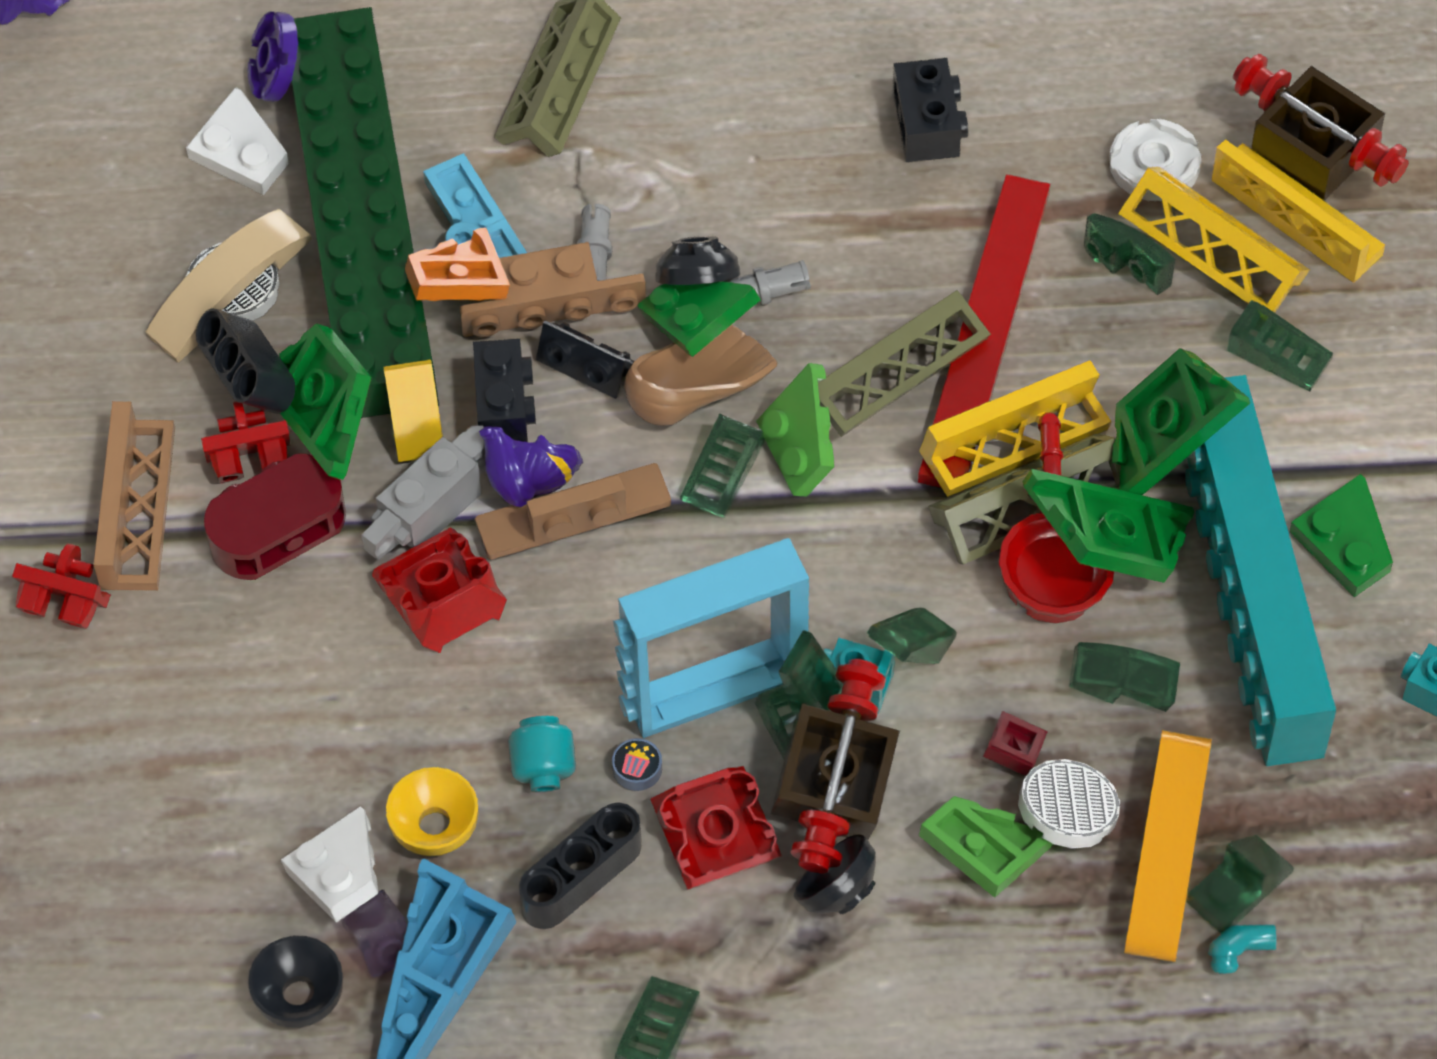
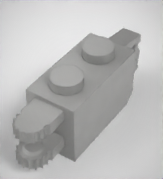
(428, 494)

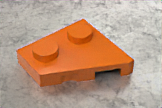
(458, 271)

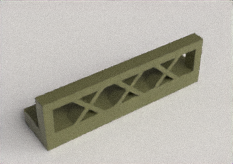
(559, 74)
(894, 347)
(1008, 487)

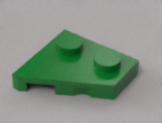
(697, 312)

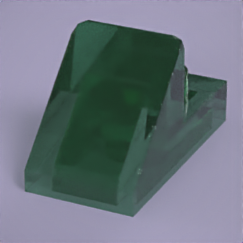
(1239, 882)

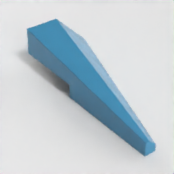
(442, 957)

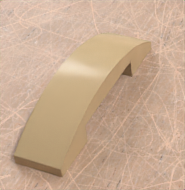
(223, 277)

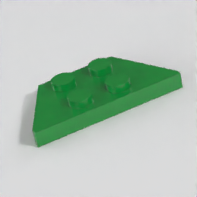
(327, 397)
(1170, 418)
(1111, 525)

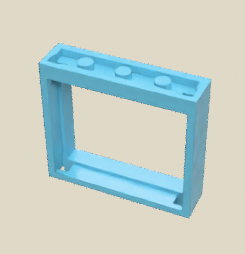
(696, 597)

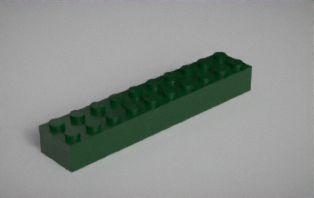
(357, 196)

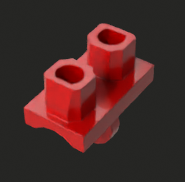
(226, 448)
(80, 596)

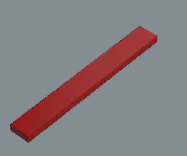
(995, 302)

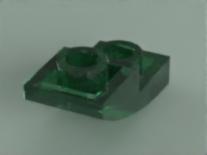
(1122, 245)
(1118, 670)

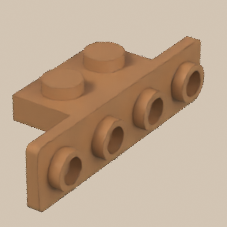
(551, 288)
(573, 511)

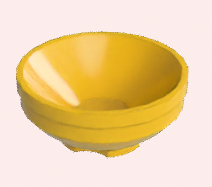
(426, 793)

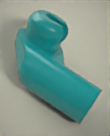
(1236, 941)

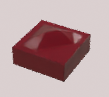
(1015, 743)

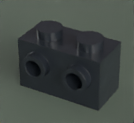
(928, 110)
(500, 387)

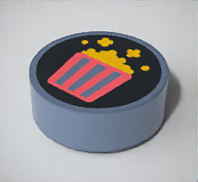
(637, 764)

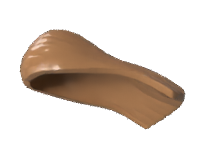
(672, 384)

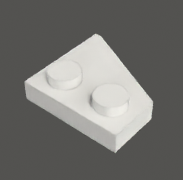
(239, 145)
(337, 866)

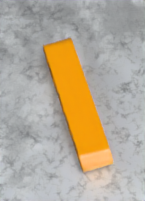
(1168, 846)

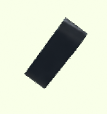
(245, 361)
(587, 844)

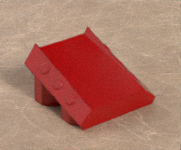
(441, 589)
(716, 826)

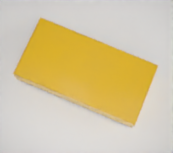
(413, 408)

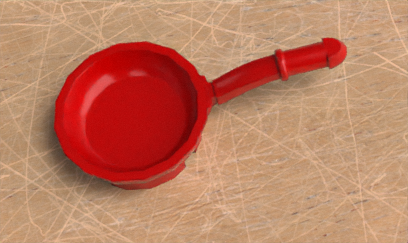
(1039, 565)

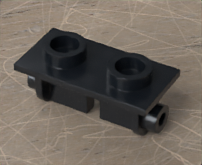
(582, 359)

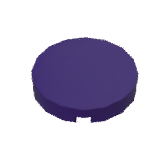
(275, 56)

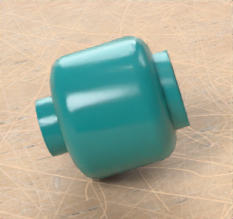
(542, 753)

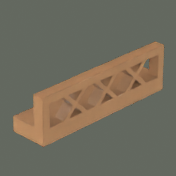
(116, 495)

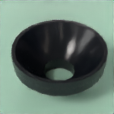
(696, 262)
(842, 885)
(293, 961)

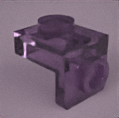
(377, 932)

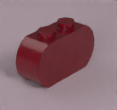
(274, 517)

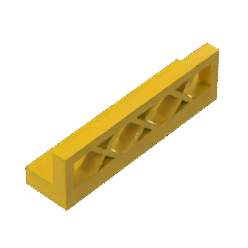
(1295, 210)
(1221, 224)
(1006, 414)

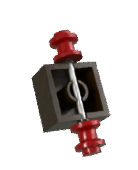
(1317, 128)
(836, 768)

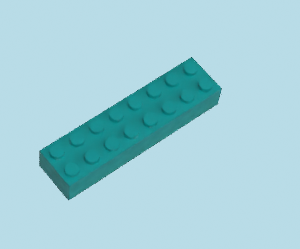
(1261, 591)

